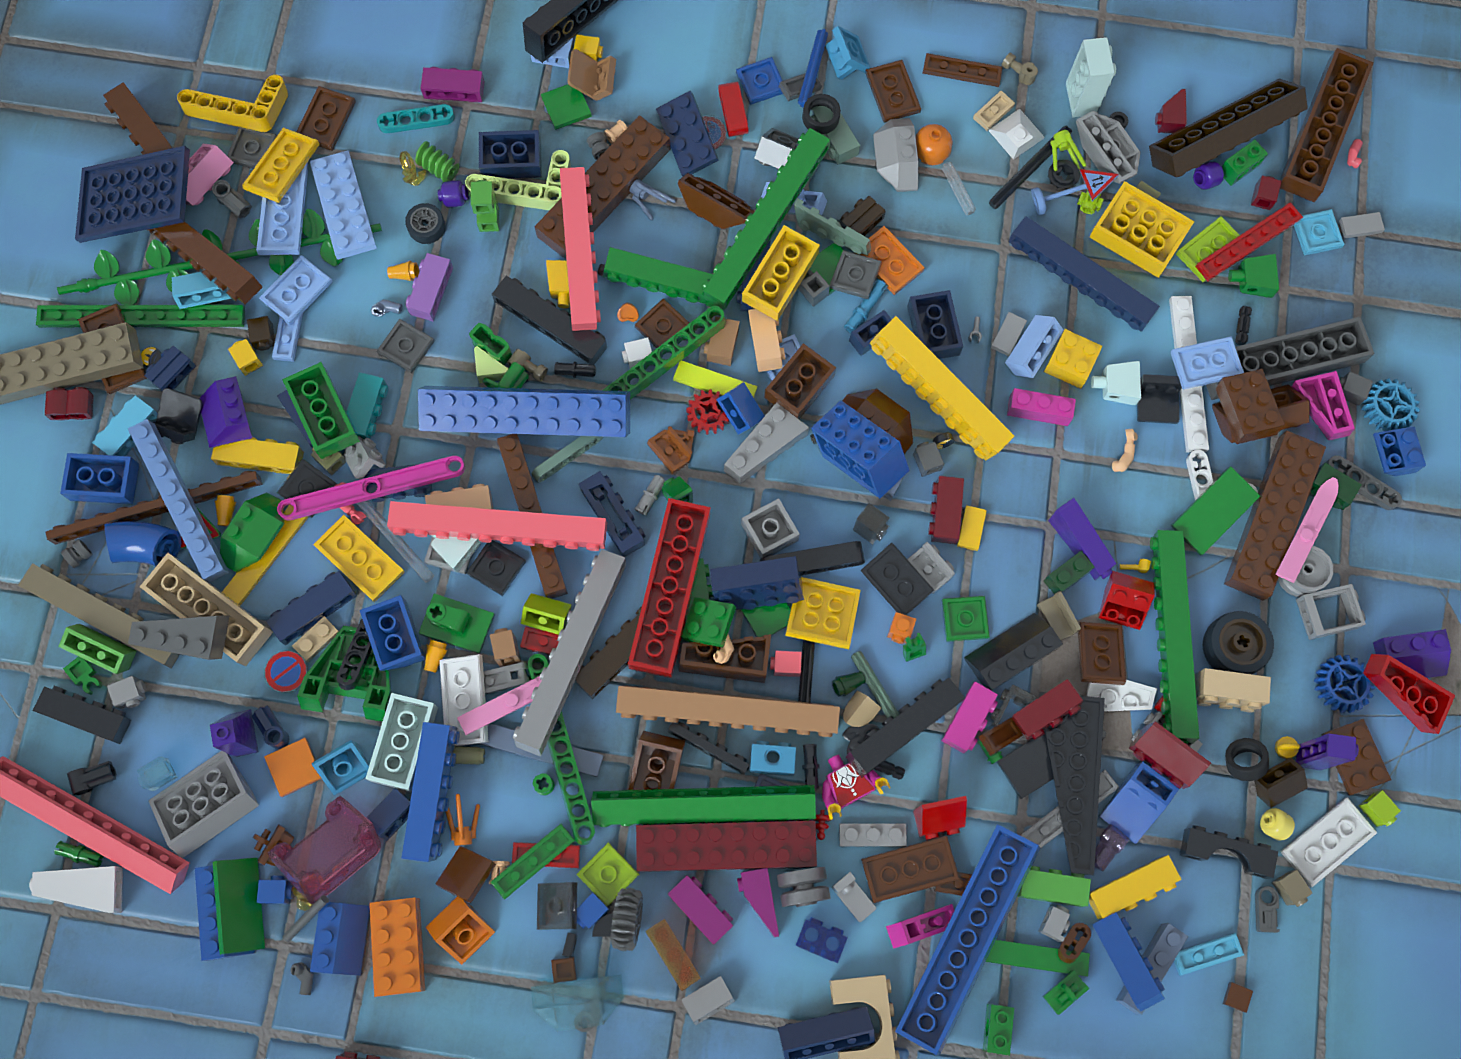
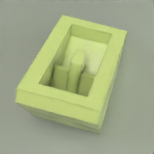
(487, 366)

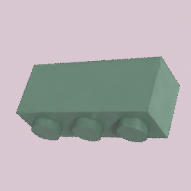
(842, 140)

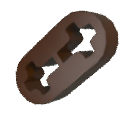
(1078, 945)

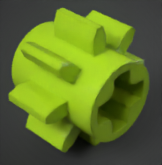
(1087, 205)

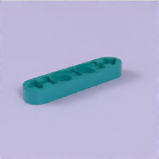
(415, 115)

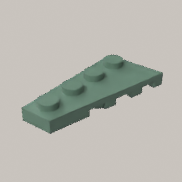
(829, 228)

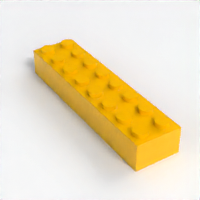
(941, 389)

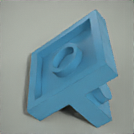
(846, 53)

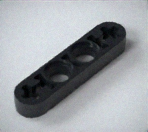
(354, 651)

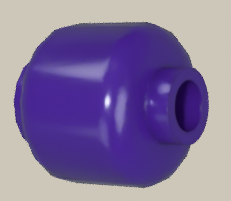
(1208, 175)
(453, 193)

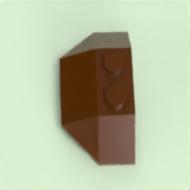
(713, 202)
(884, 413)

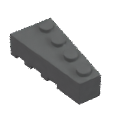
(185, 636)

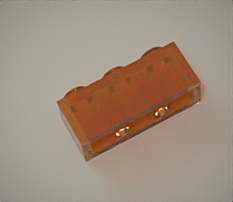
(673, 954)

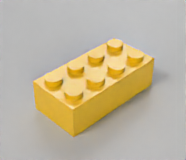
(780, 273)

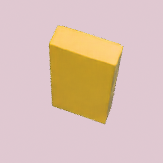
(971, 528)

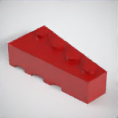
(1412, 693)

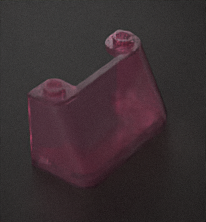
(329, 852)

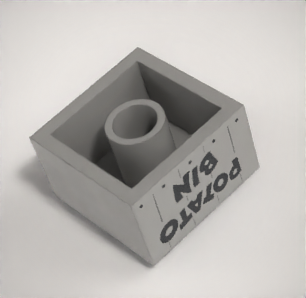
(770, 529)

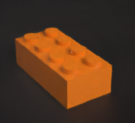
(397, 947)

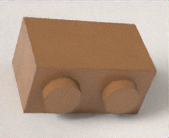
(722, 345)
(505, 647)

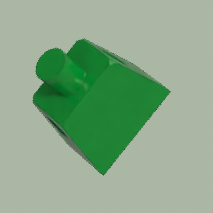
(1257, 276)

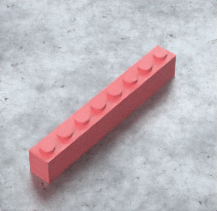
(578, 249)

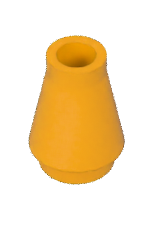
(404, 271)
(224, 509)
(434, 653)

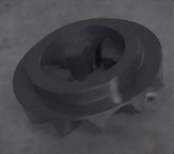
(1069, 169)

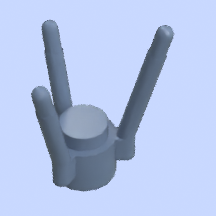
(642, 190)

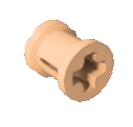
(613, 133)
(499, 864)

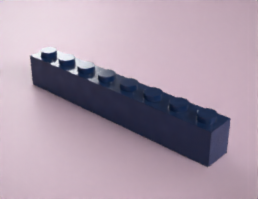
(1083, 274)

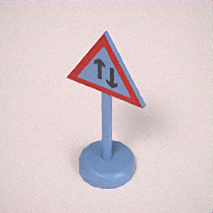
(1094, 181)

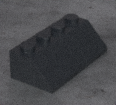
(1013, 651)

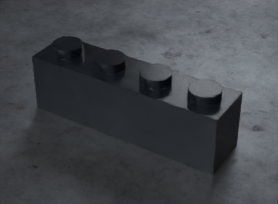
(82, 715)

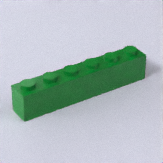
(656, 275)

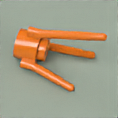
(462, 835)

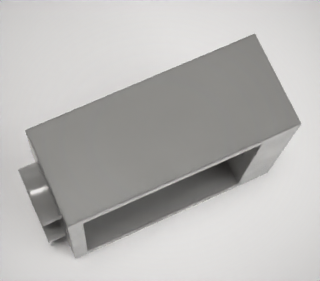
(1311, 617)

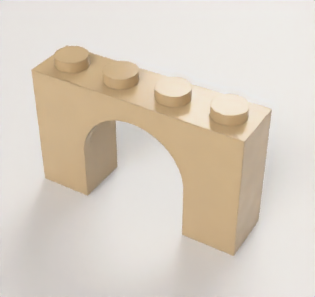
(874, 992)

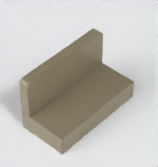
(1059, 616)

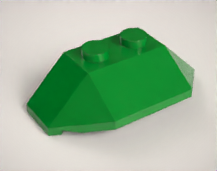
(251, 532)

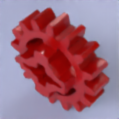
(702, 407)

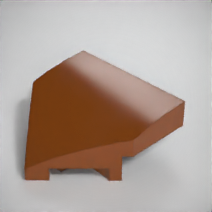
(673, 447)

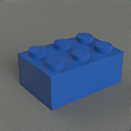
(100, 478)

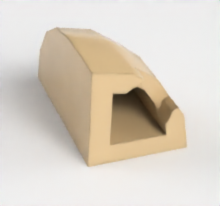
(860, 710)

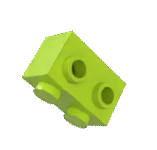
(545, 613)

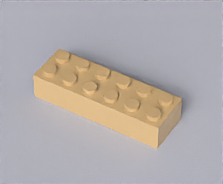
(190, 596)

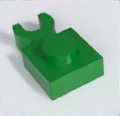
(914, 648)
(81, 672)

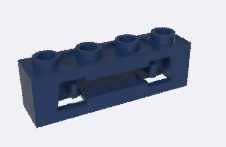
(595, 485)

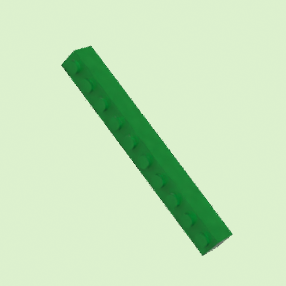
(766, 219)
(1174, 635)
(703, 805)

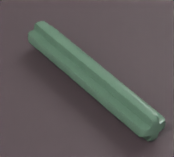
(874, 685)

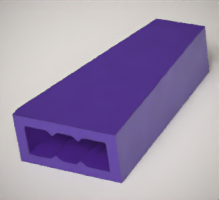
(1081, 536)
(235, 734)

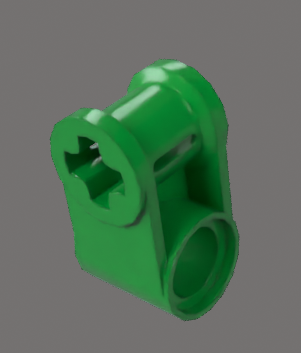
(451, 618)

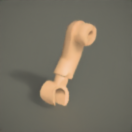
(1128, 456)

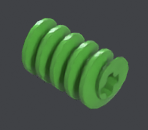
(436, 163)

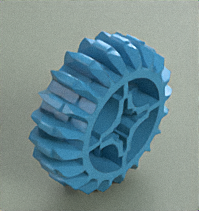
(1398, 400)

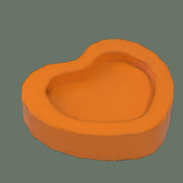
(627, 312)

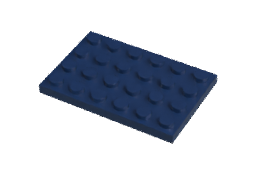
(133, 194)

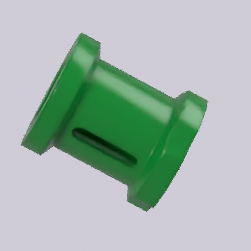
(546, 790)

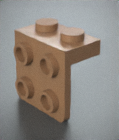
(590, 76)

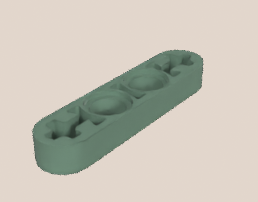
(564, 457)

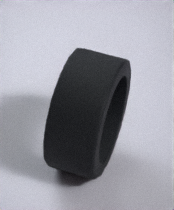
(821, 100)
(1247, 773)

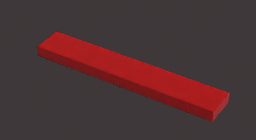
(1249, 241)

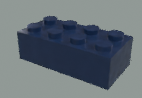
(758, 583)

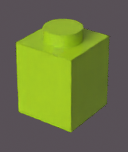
(1380, 809)

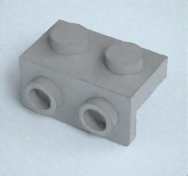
(362, 456)
(932, 566)

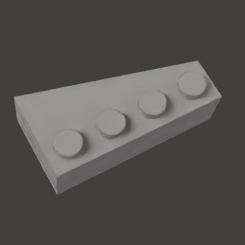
(770, 438)

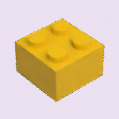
(1073, 359)

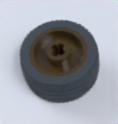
(1238, 643)

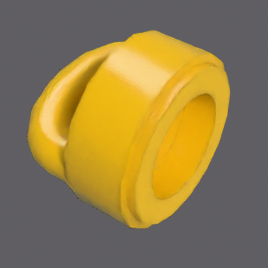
(1286, 747)

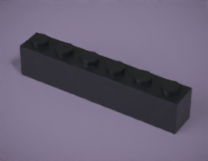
(548, 319)
(904, 727)

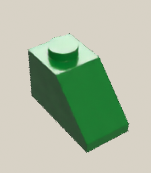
(677, 490)

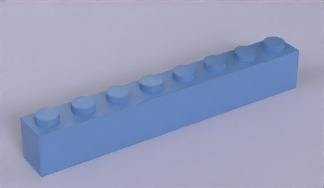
(178, 500)

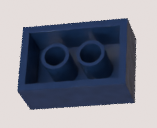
(510, 154)
(936, 323)

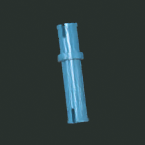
(861, 313)

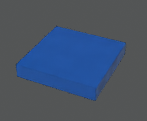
(760, 80)

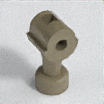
(1027, 71)
(523, 359)

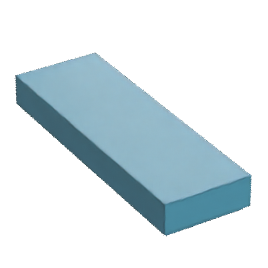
(1208, 954)

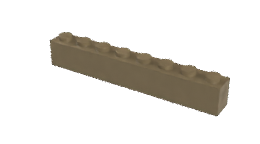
(88, 608)

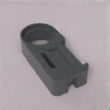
(1266, 912)

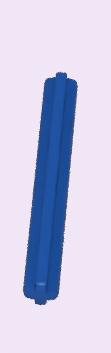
(813, 66)

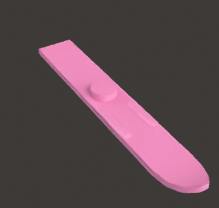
(1308, 530)
(498, 707)

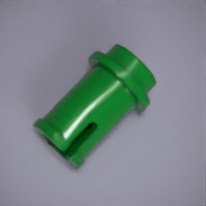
(993, 758)

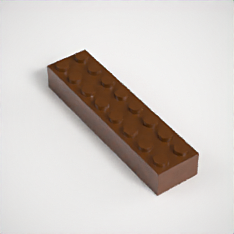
(1325, 125)
(610, 179)
(1275, 515)

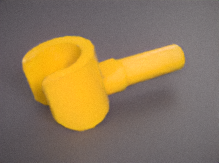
(1142, 567)

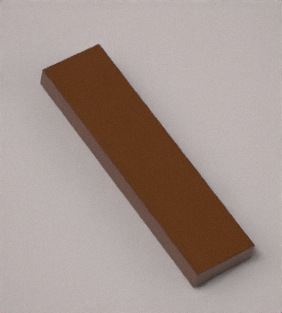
(962, 70)

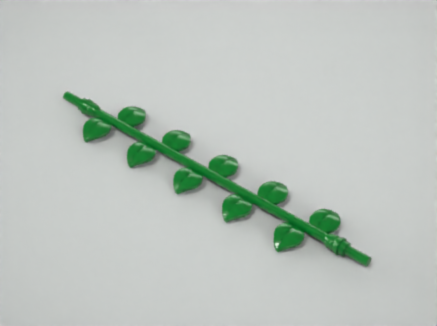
(159, 257)

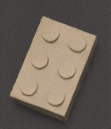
(1232, 689)

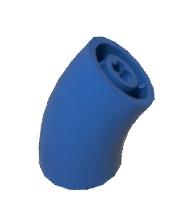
(140, 542)

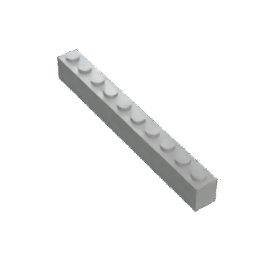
(570, 652)

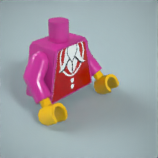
(846, 786)

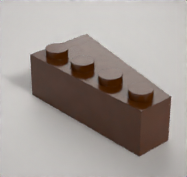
(746, 662)

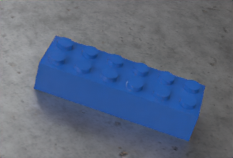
(430, 792)

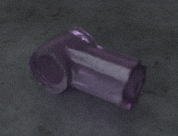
(1110, 844)

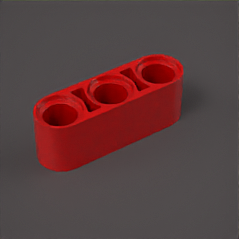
(733, 109)

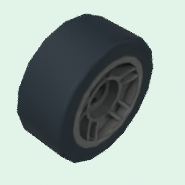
(430, 215)

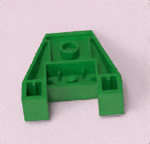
(322, 679)

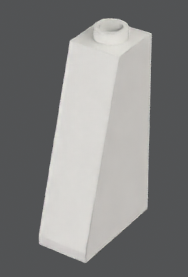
(87, 887)

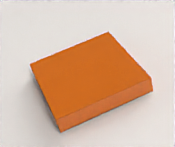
(292, 767)

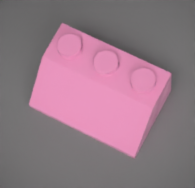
(204, 170)

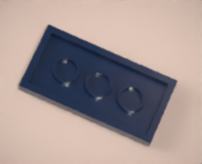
(687, 134)

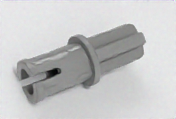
(650, 495)

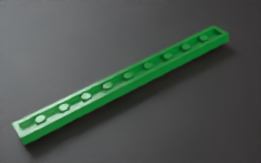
(146, 315)

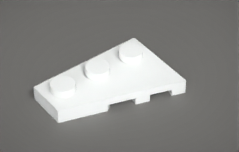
(1123, 697)

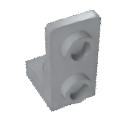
(853, 897)

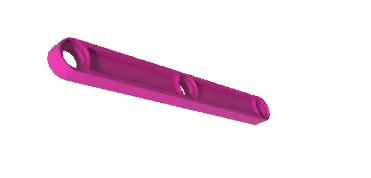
(356, 491)

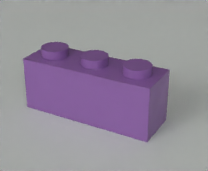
(429, 287)

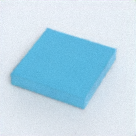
(1318, 232)

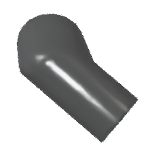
(304, 975)

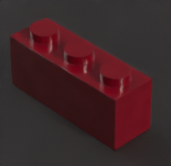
(946, 510)
(1048, 710)

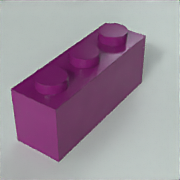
(452, 84)
(701, 909)

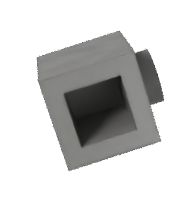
(127, 692)

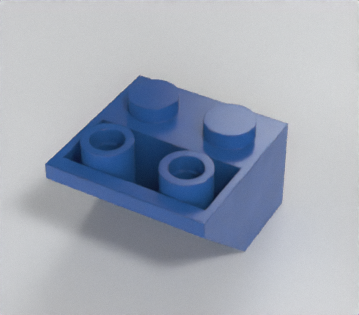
(1399, 451)

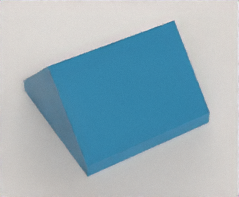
(342, 767)

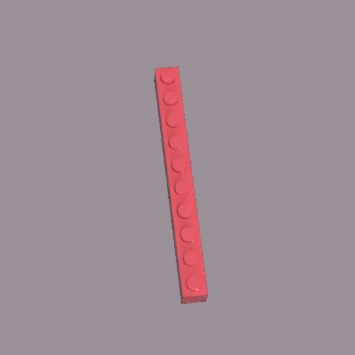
(497, 525)
(91, 827)

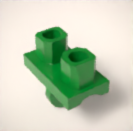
(1065, 992)

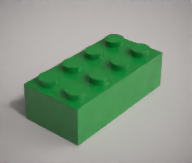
(321, 410)

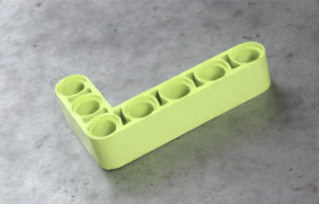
(526, 189)

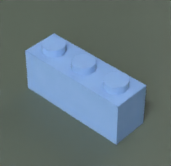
(1034, 346)

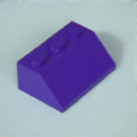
(224, 413)
(1423, 652)

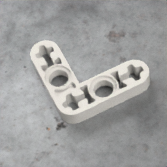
(1192, 465)

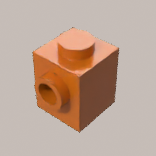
(901, 627)

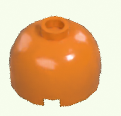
(933, 144)

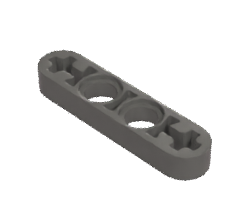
(1365, 479)

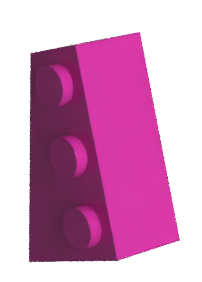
(1327, 404)

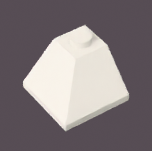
(1016, 134)

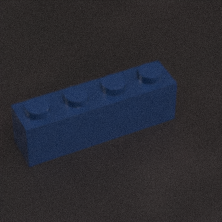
(311, 607)
(827, 1034)

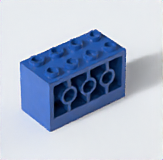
(860, 449)

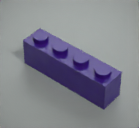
(1327, 751)

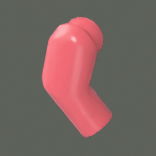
(1354, 149)

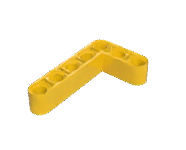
(253, 116)

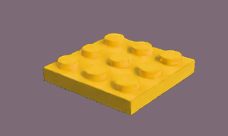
(824, 614)

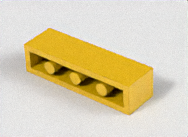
(259, 455)
(1133, 887)

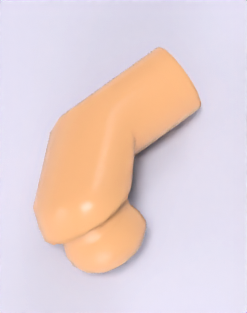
(724, 653)

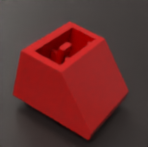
(1126, 600)

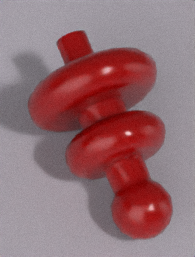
(821, 826)

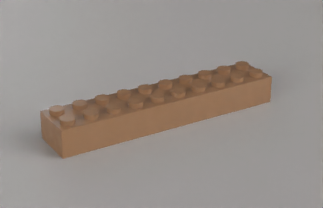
(727, 709)

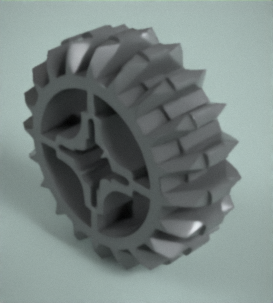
(626, 919)

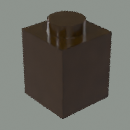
(261, 333)

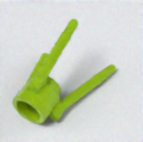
(1064, 141)

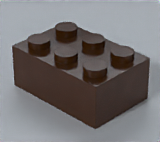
(800, 381)
(1249, 406)

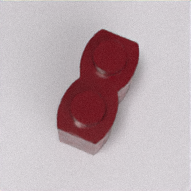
(69, 404)

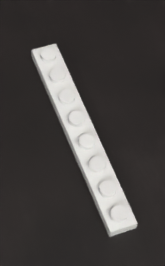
(1191, 399)

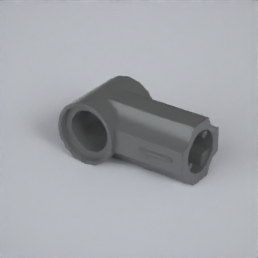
(231, 199)

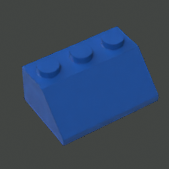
(392, 634)
(340, 939)

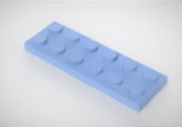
(343, 205)
(283, 221)

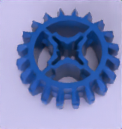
(1355, 699)

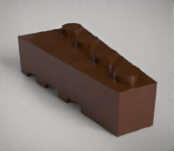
(135, 119)

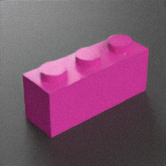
(1041, 407)
(970, 718)

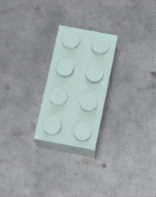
(1090, 76)
(399, 741)

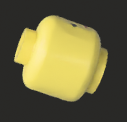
(1277, 824)

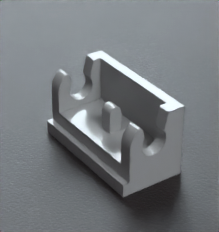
(708, 1000)

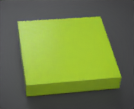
(607, 874)

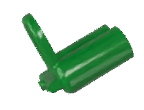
(513, 378)

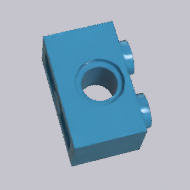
(760, 764)

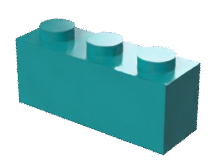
(366, 404)

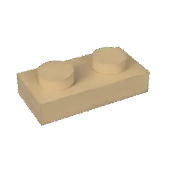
(994, 110)
(315, 639)

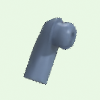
(385, 306)

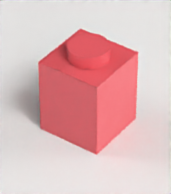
(786, 663)

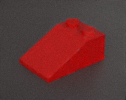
(941, 817)

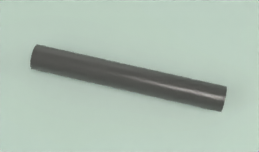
(305, 918)

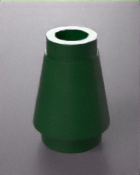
(847, 683)

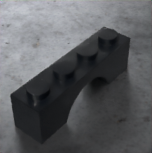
(1256, 860)

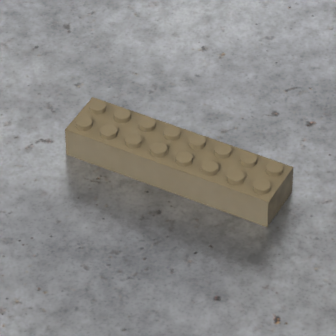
(69, 362)

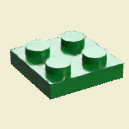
(708, 622)

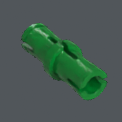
(78, 854)

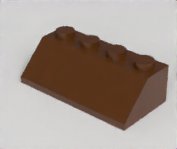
(1291, 405)

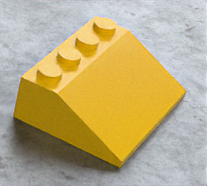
(1141, 229)

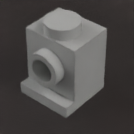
(1055, 923)

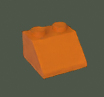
(460, 930)

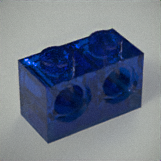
(819, 945)

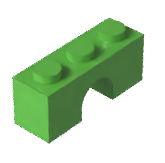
(485, 205)

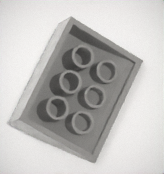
(202, 804)

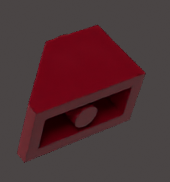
(1172, 114)

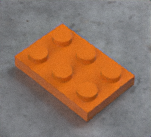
(898, 264)

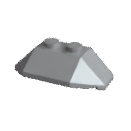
(1108, 145)
(897, 154)

